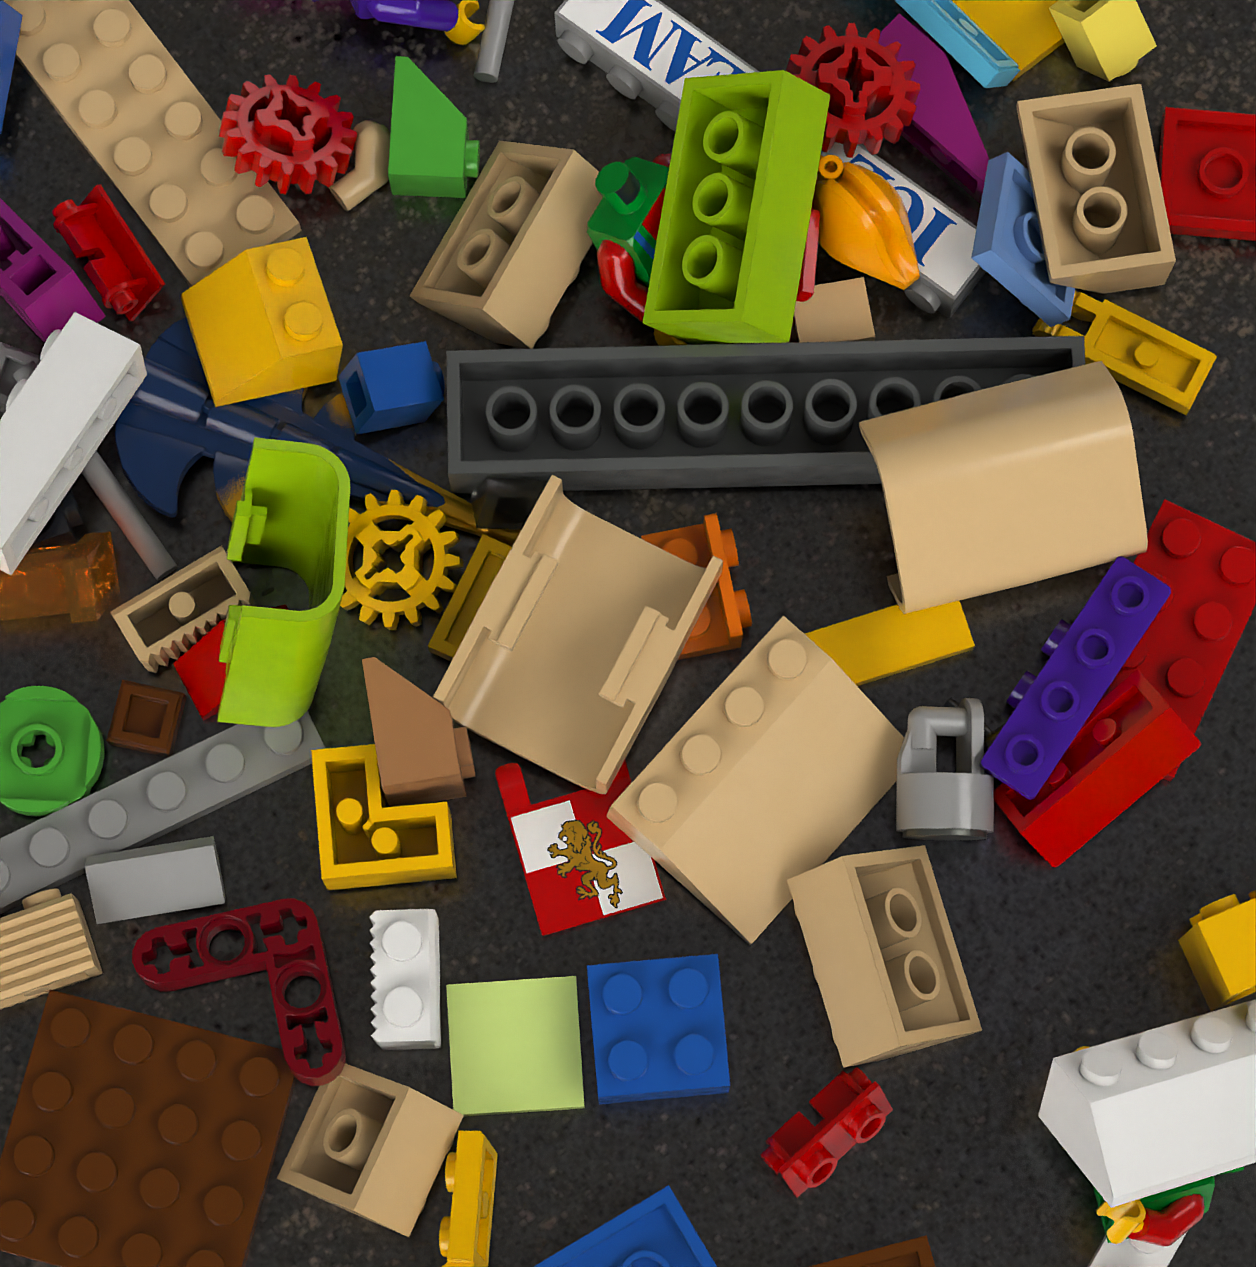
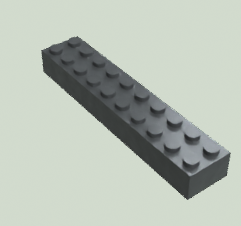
(709, 409)

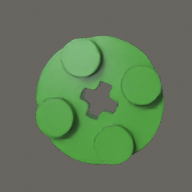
(76, 758)

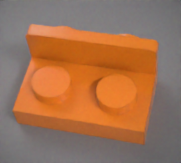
(726, 610)

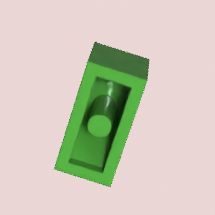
(428, 139)

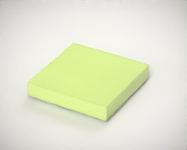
(515, 1046)

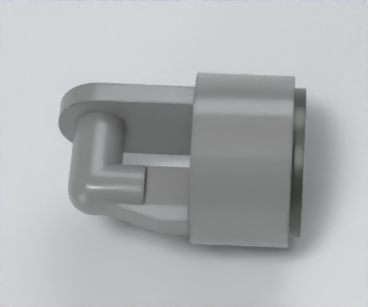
(944, 803)

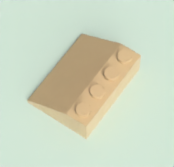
(762, 780)

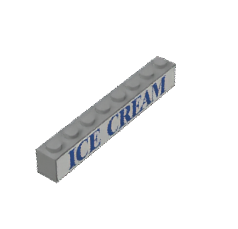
(653, 51)

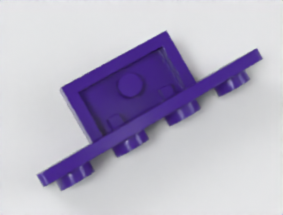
(1074, 679)

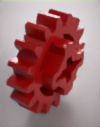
(873, 81)
(287, 134)

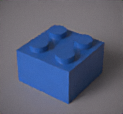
(658, 1029)

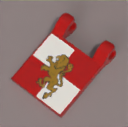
(576, 857)

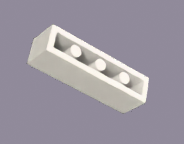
(58, 424)

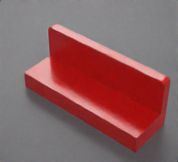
(1110, 764)

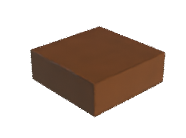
(146, 718)

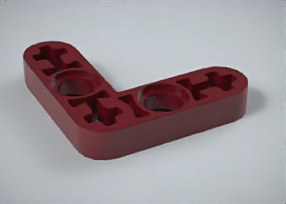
(280, 960)

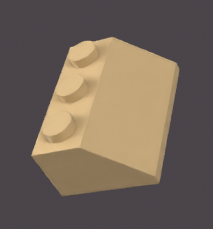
(1097, 189)
(513, 244)
(883, 954)

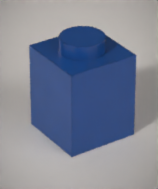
(391, 387)

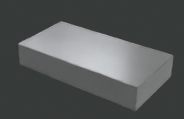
(155, 880)

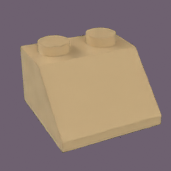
(371, 1148)

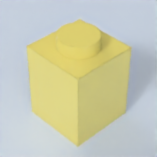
(1103, 34)

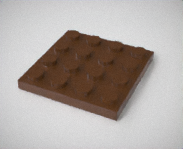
(139, 1141)

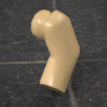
(370, 165)

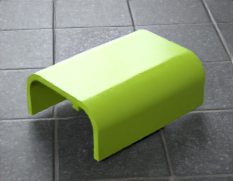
(294, 519)

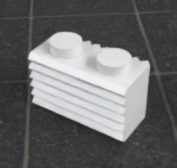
(406, 979)

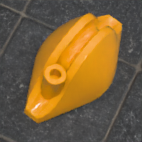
(864, 222)

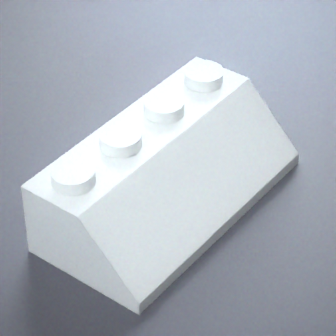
(1158, 1104)

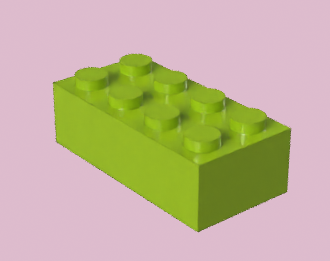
(737, 208)

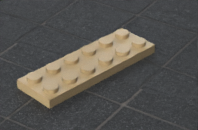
(148, 131)

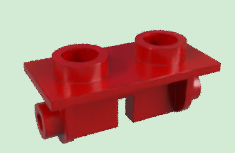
(116, 258)
(851, 1114)

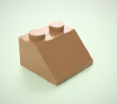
(415, 740)

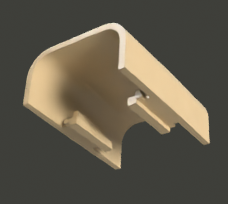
(1008, 485)
(574, 641)

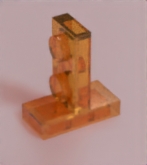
(62, 581)

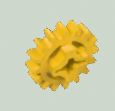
(417, 540)

